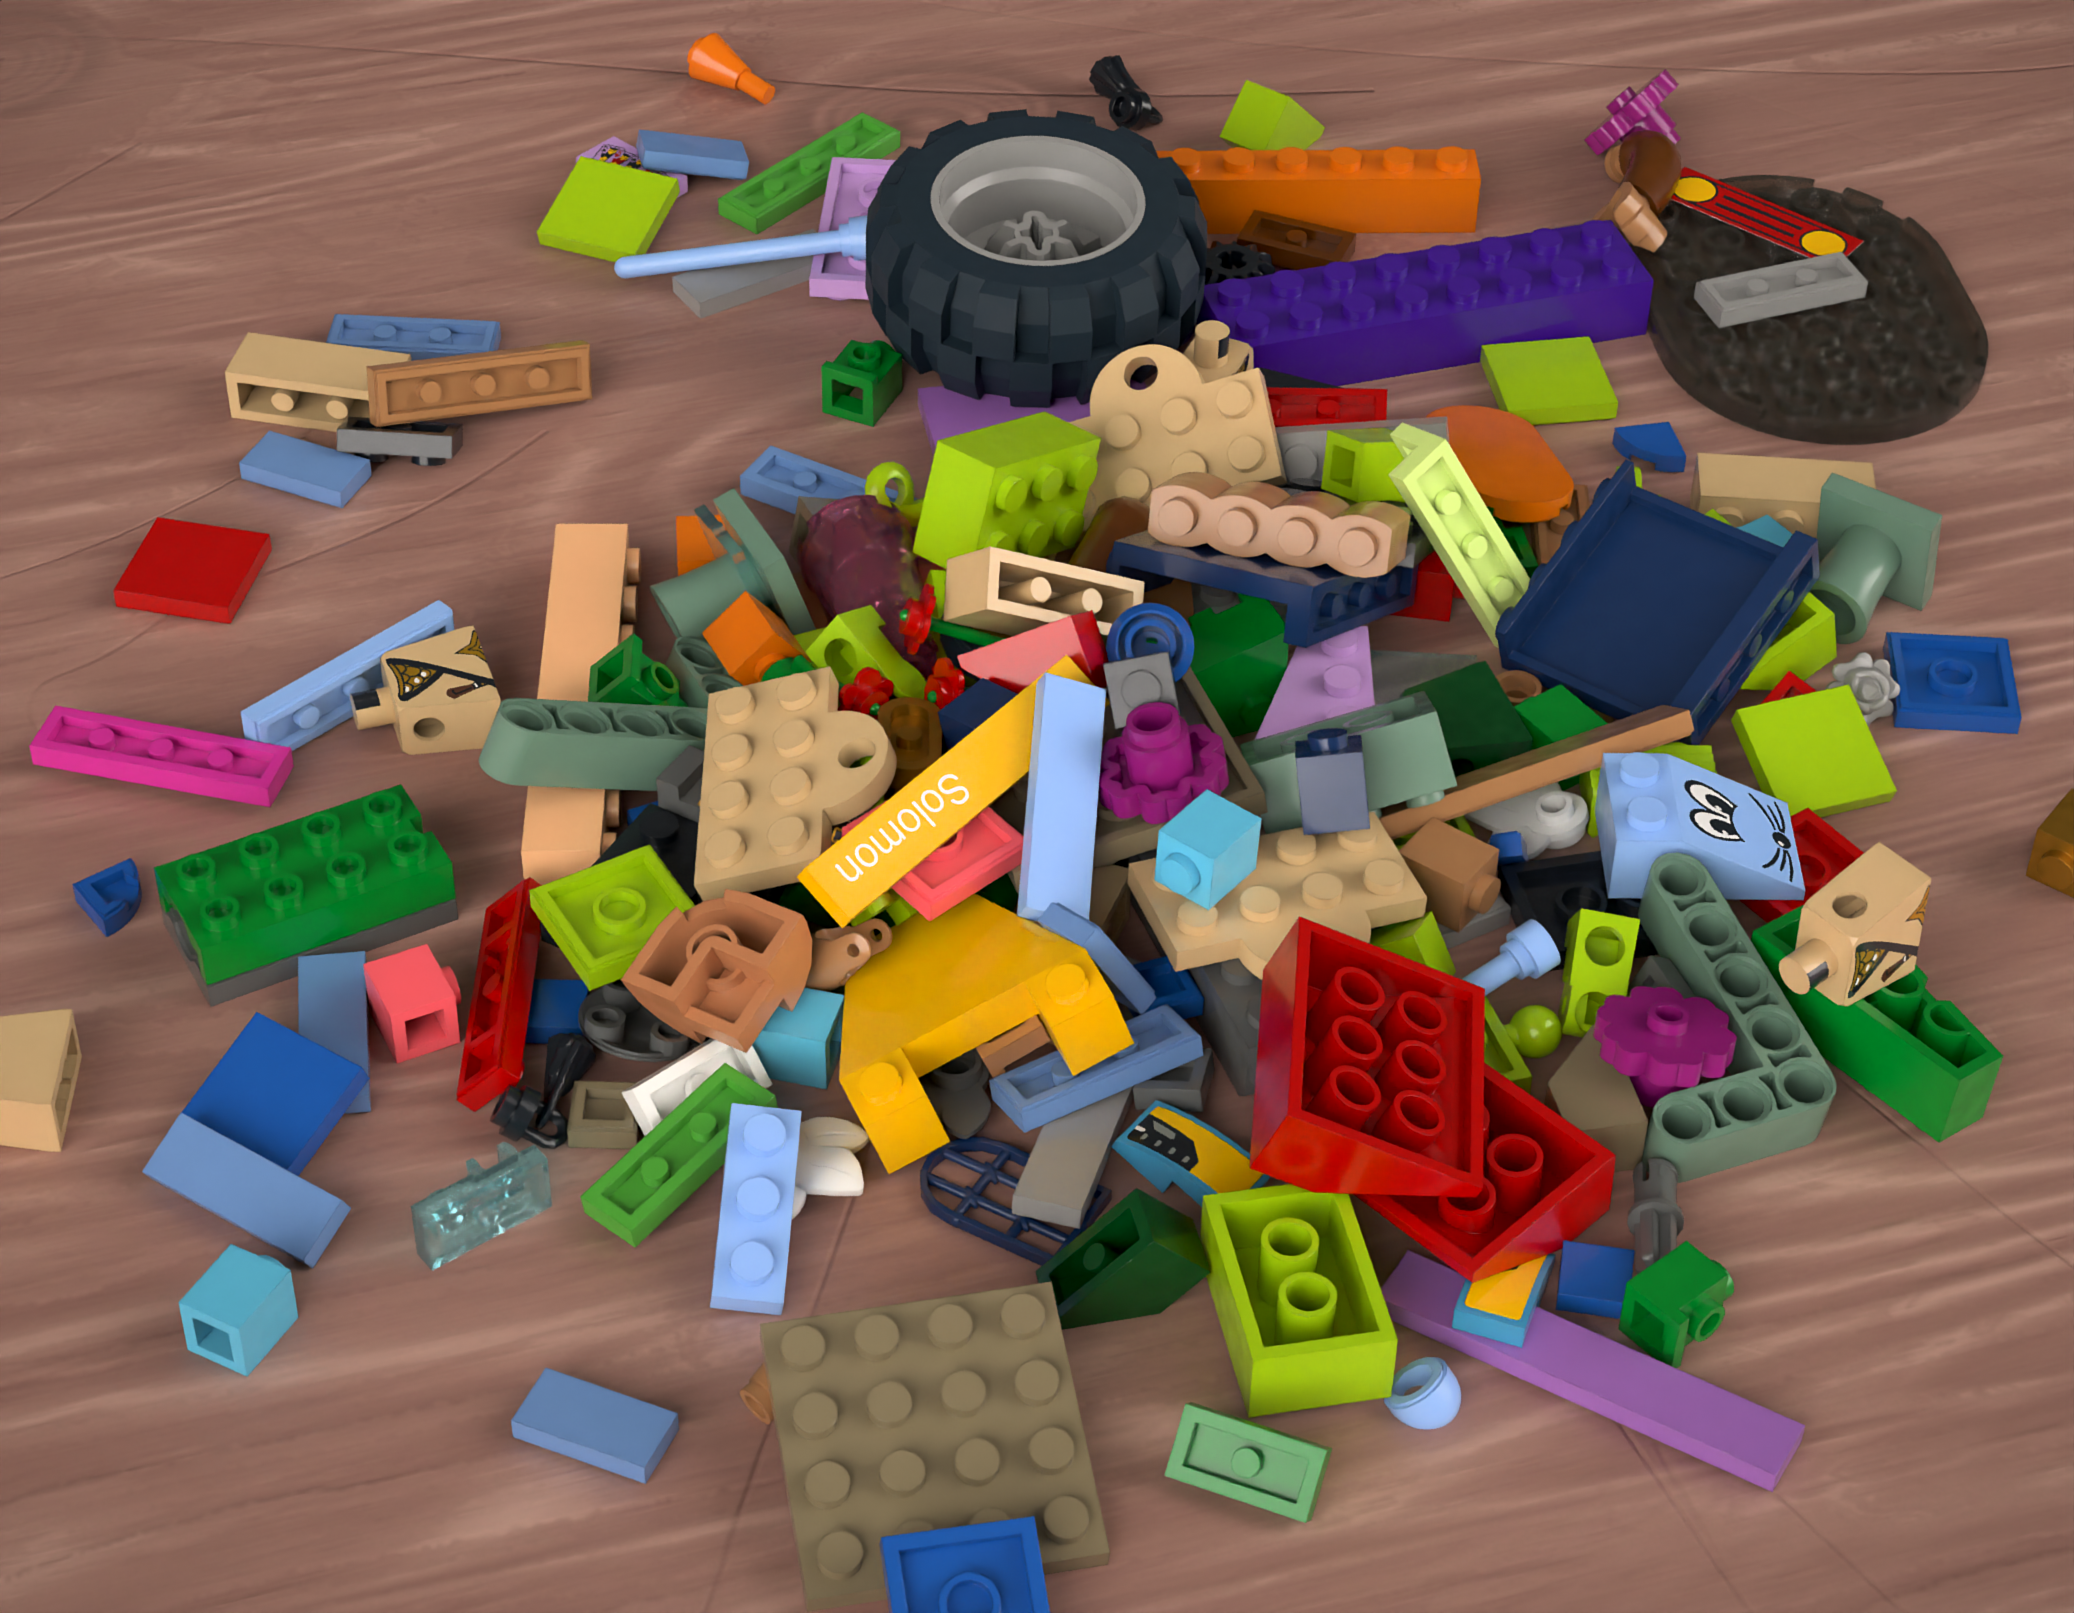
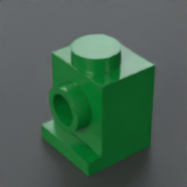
(866, 366)
(633, 678)
(1675, 1303)

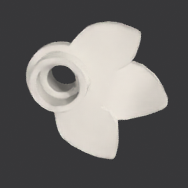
(1542, 816)
(828, 1160)

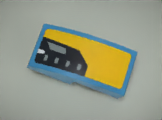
(1184, 1150)
(1503, 1303)

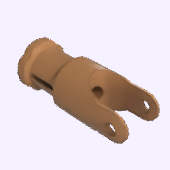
(843, 951)

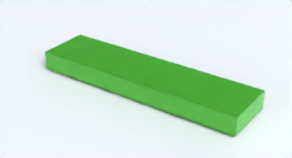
(805, 173)

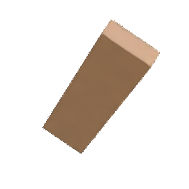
(479, 383)

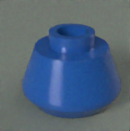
(1153, 623)

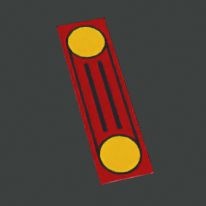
(1761, 216)

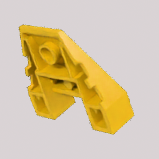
(949, 991)

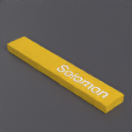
(929, 808)

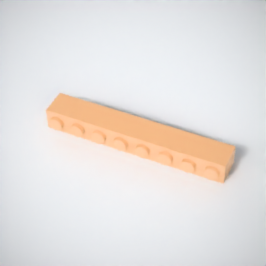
(584, 622)

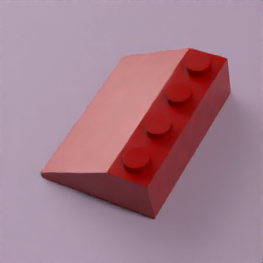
(1367, 1071)
(1538, 1189)

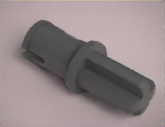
(1655, 1214)

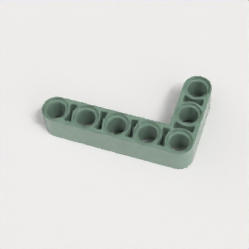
(605, 742)
(1777, 1076)

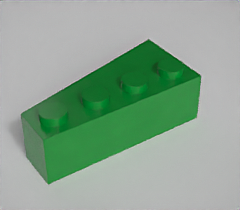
(1239, 660)
(1895, 1042)

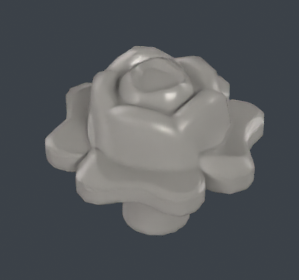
(1869, 683)

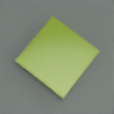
(608, 210)
(1549, 380)
(1814, 752)
(608, 912)

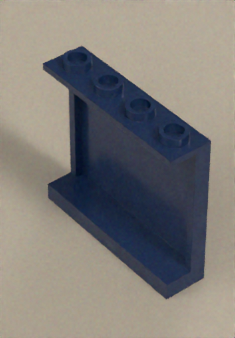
(1318, 597)
(1654, 606)

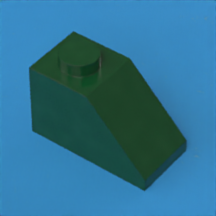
(1126, 1264)

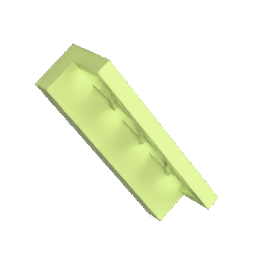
(1458, 525)

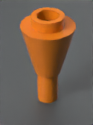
(716, 63)

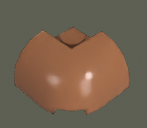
(723, 967)

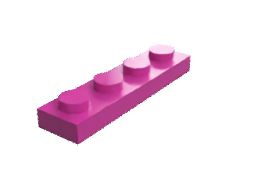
(162, 756)

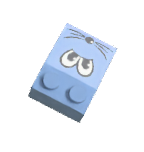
(1671, 806)

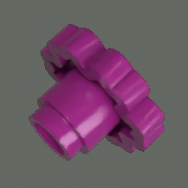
(1636, 112)
(1160, 764)
(1663, 1040)

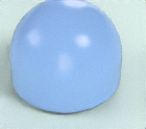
(1433, 1403)

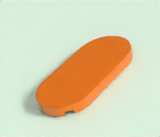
(1508, 463)

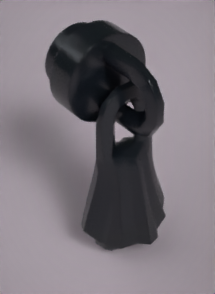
(1128, 103)
(566, 1062)

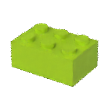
(1008, 489)
(1297, 1299)

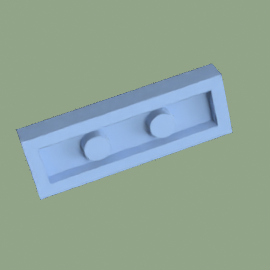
(756, 1209)

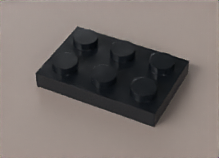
(1557, 889)

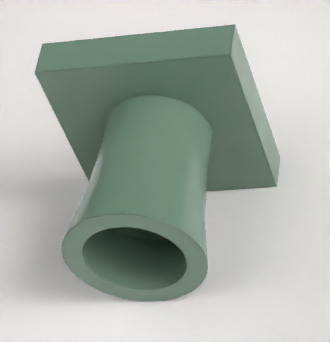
(1872, 550)
(704, 593)

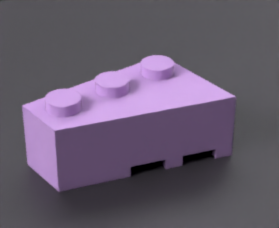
(1322, 683)

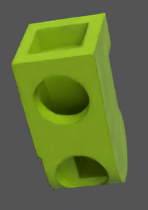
(856, 642)
(1595, 966)

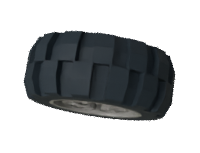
(1033, 254)

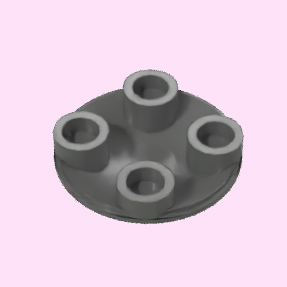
(625, 1028)

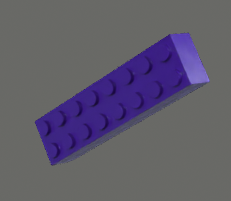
(1436, 304)

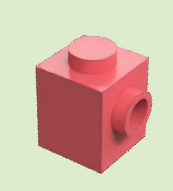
(413, 1002)

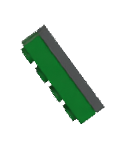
(306, 889)

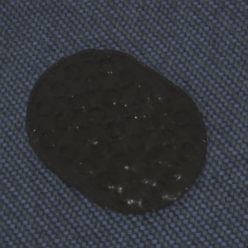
(1828, 372)

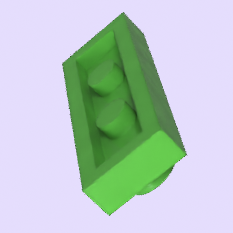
(672, 1158)

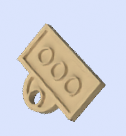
(1177, 427)
(782, 780)
(1329, 878)

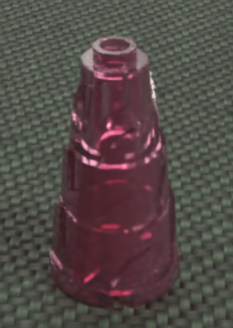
(862, 558)

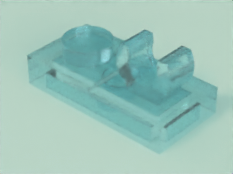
(481, 1204)

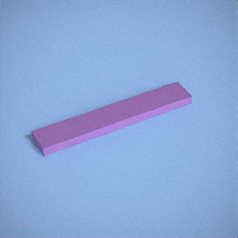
(1605, 1378)

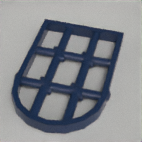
(972, 1197)

